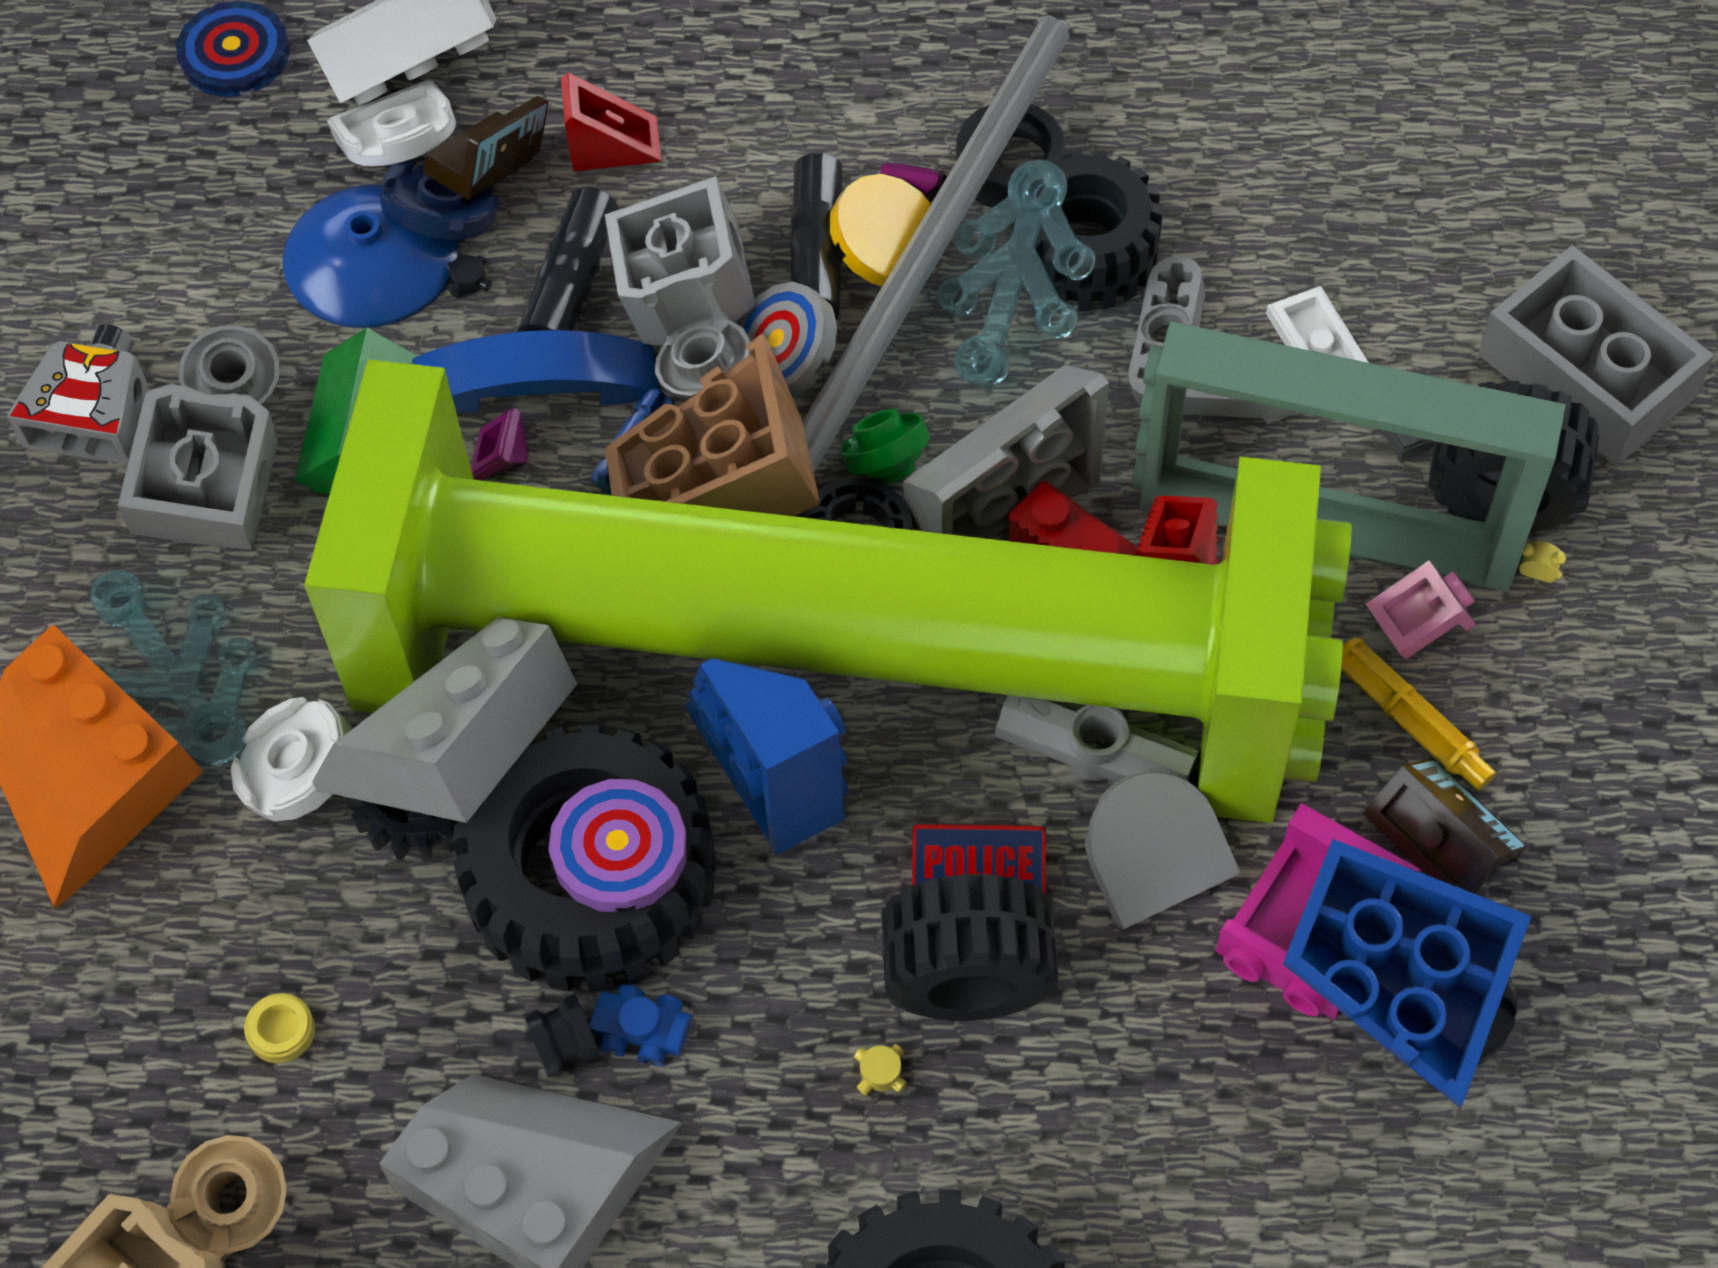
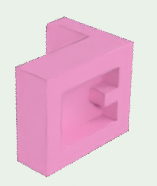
(1422, 608)

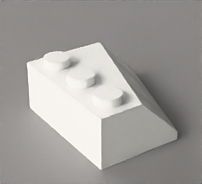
(394, 39)

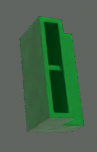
(335, 401)

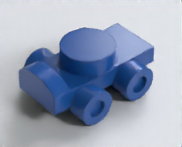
(641, 1022)

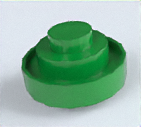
(885, 445)

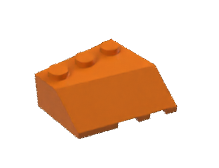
(80, 762)

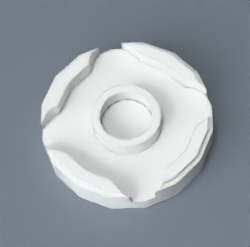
(284, 756)

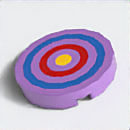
(618, 845)

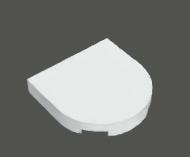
(395, 126)

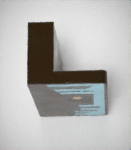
(489, 149)
(1442, 826)

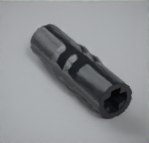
(813, 253)
(570, 262)

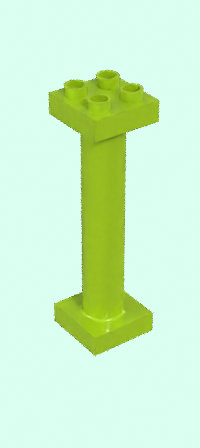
(1231, 643)

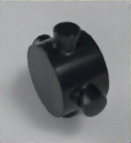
(468, 275)

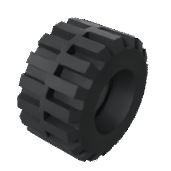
(1122, 201)
(1468, 477)
(969, 947)

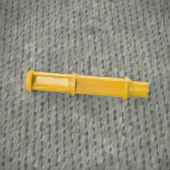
(1414, 714)

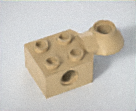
(192, 1226)

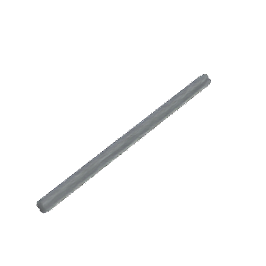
(932, 236)

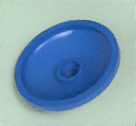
(361, 276)

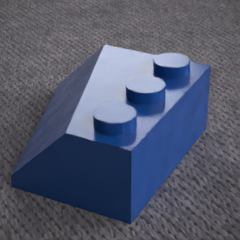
(774, 747)
(1408, 961)

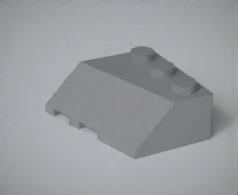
(525, 1167)

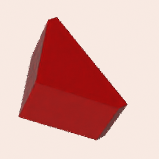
(605, 128)

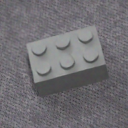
(1600, 346)

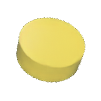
(279, 1028)

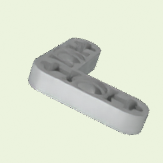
(1158, 312)

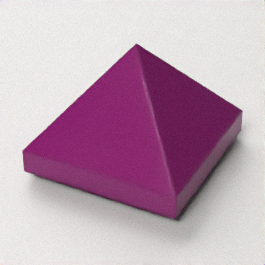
(921, 178)
(510, 447)

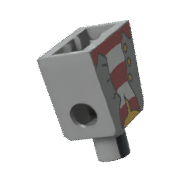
(83, 399)

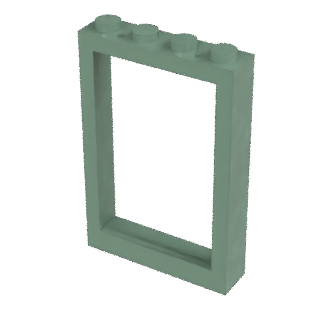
(1367, 396)

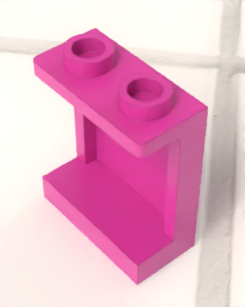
(1266, 923)

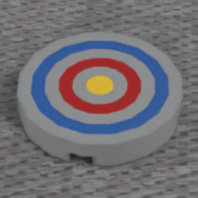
(798, 328)

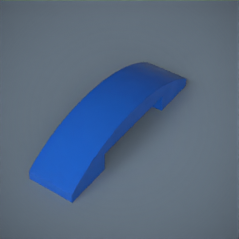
(545, 364)

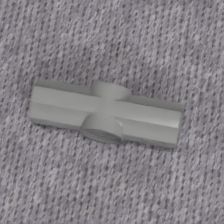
(1061, 727)

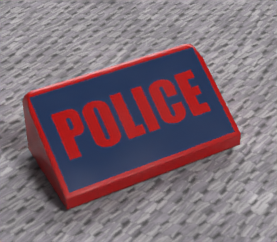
(979, 849)

